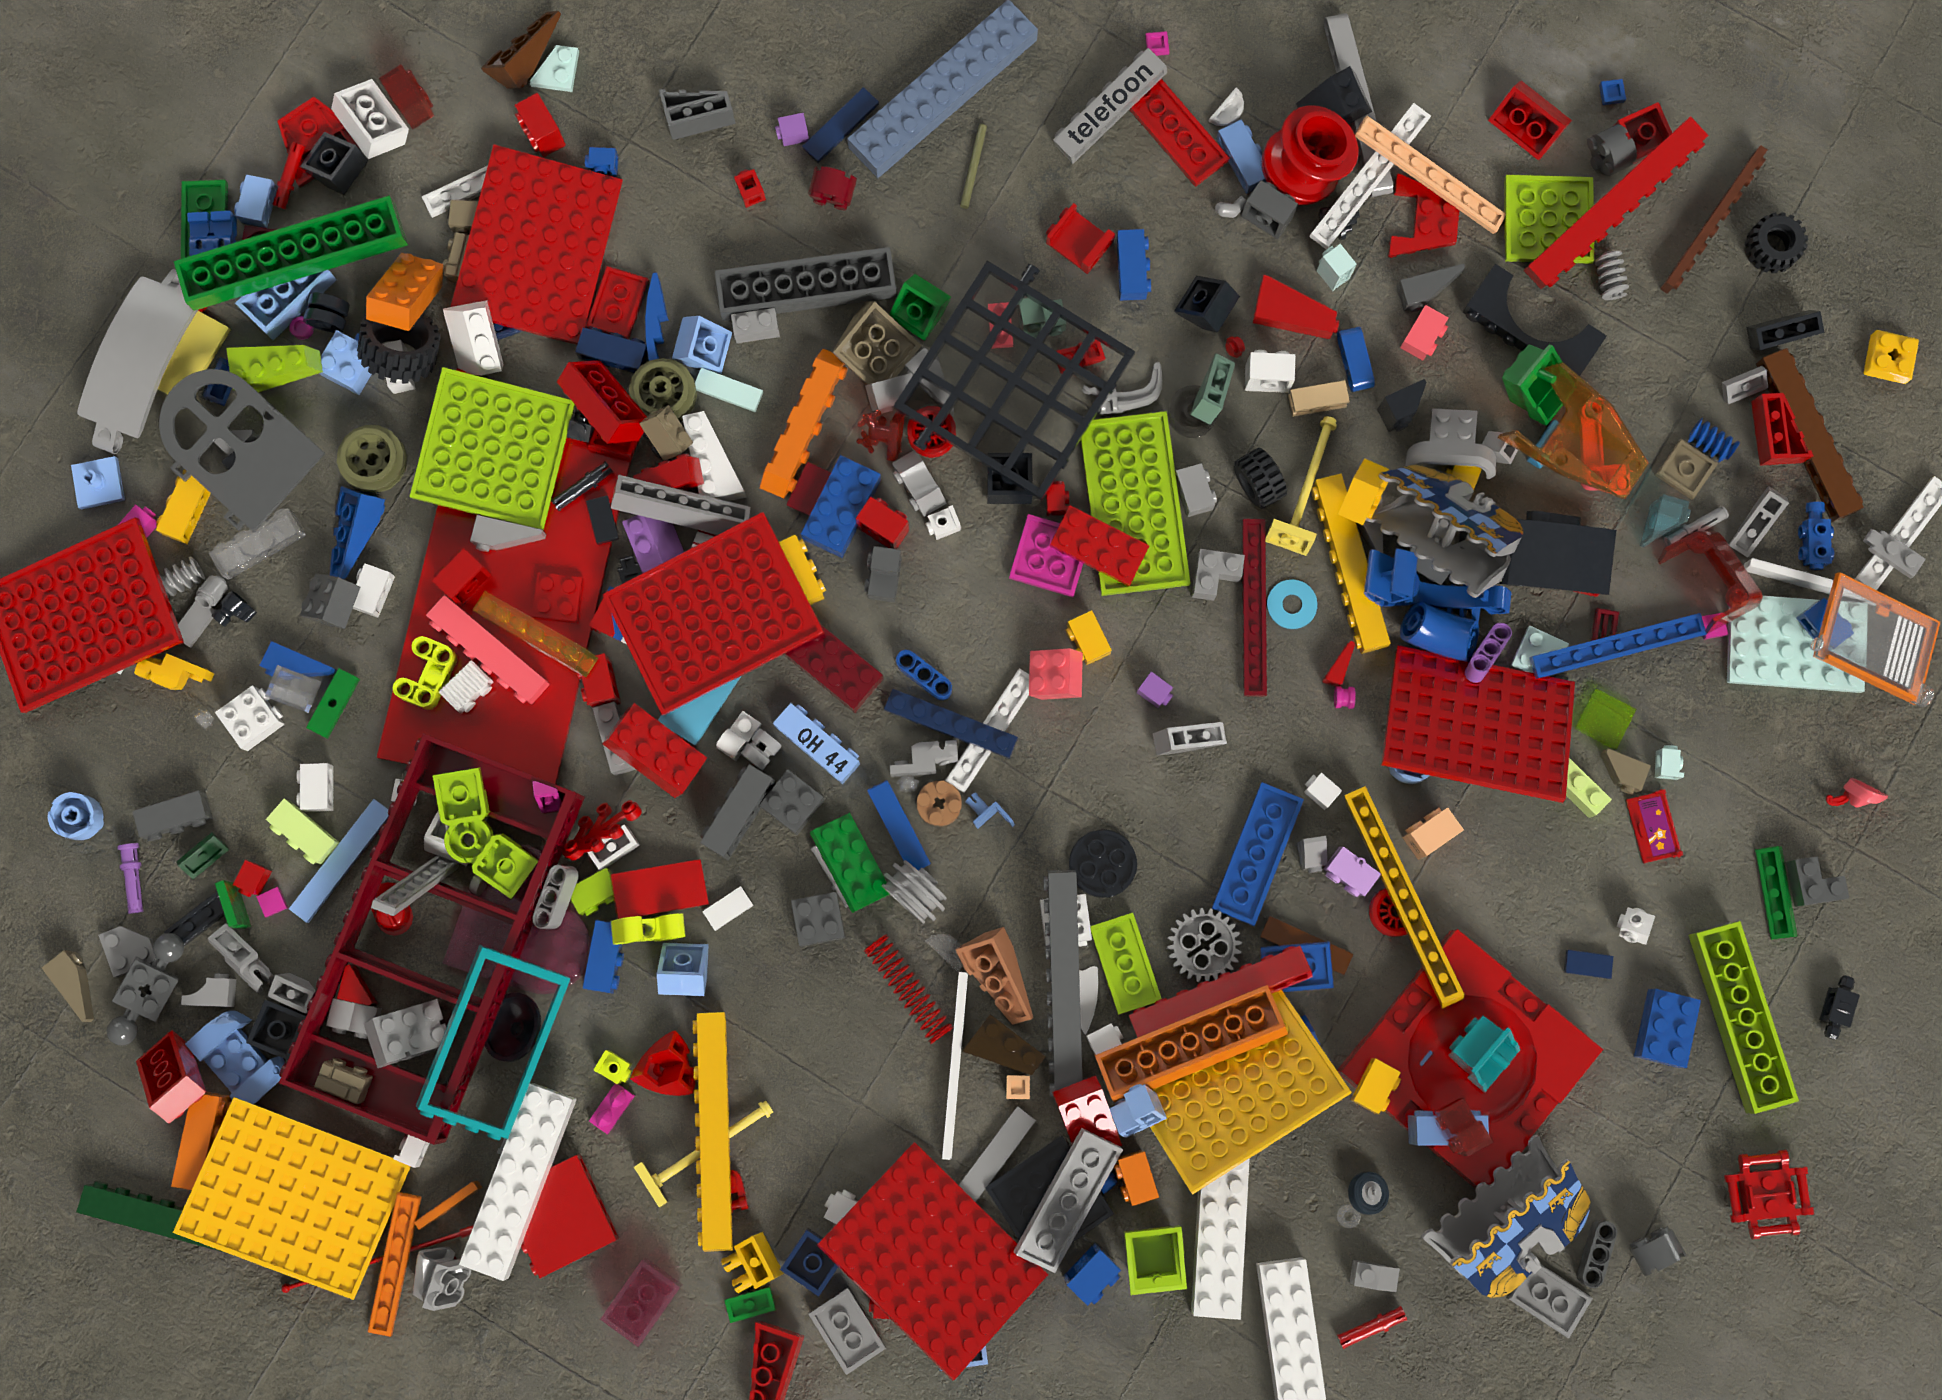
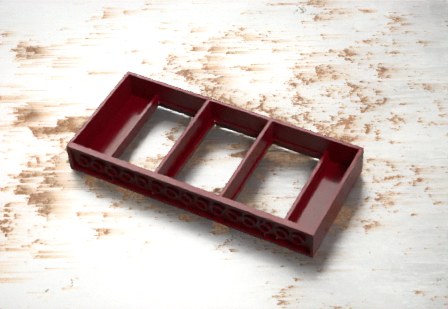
(393, 1089)

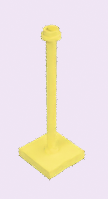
(1290, 535)
(655, 1181)

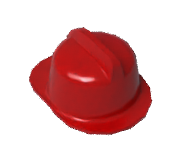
(390, 924)

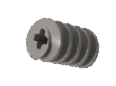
(1610, 275)
(182, 577)

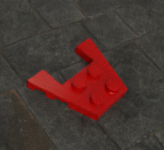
(306, 126)
(1434, 219)

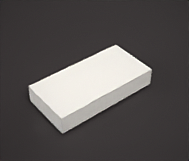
(727, 908)

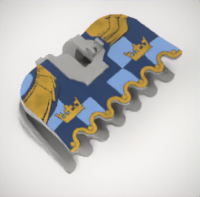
(1431, 513)
(1532, 1204)

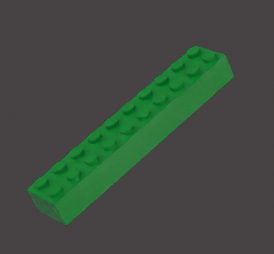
(290, 253)

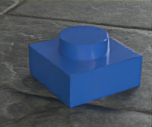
(1612, 92)

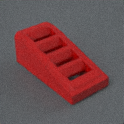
(1338, 670)

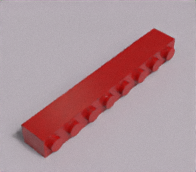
(1275, 971)

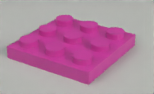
(1042, 565)

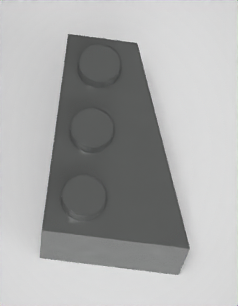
(696, 112)

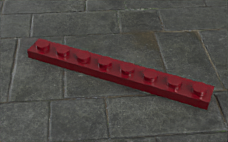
(1254, 608)

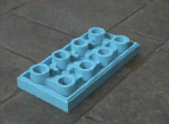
(695, 717)

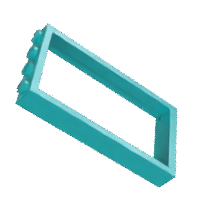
(470, 1123)

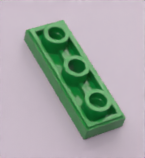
(339, 690)

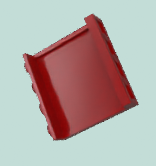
(567, 1219)

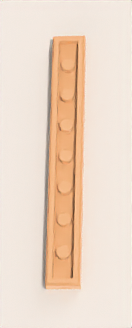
(1430, 174)

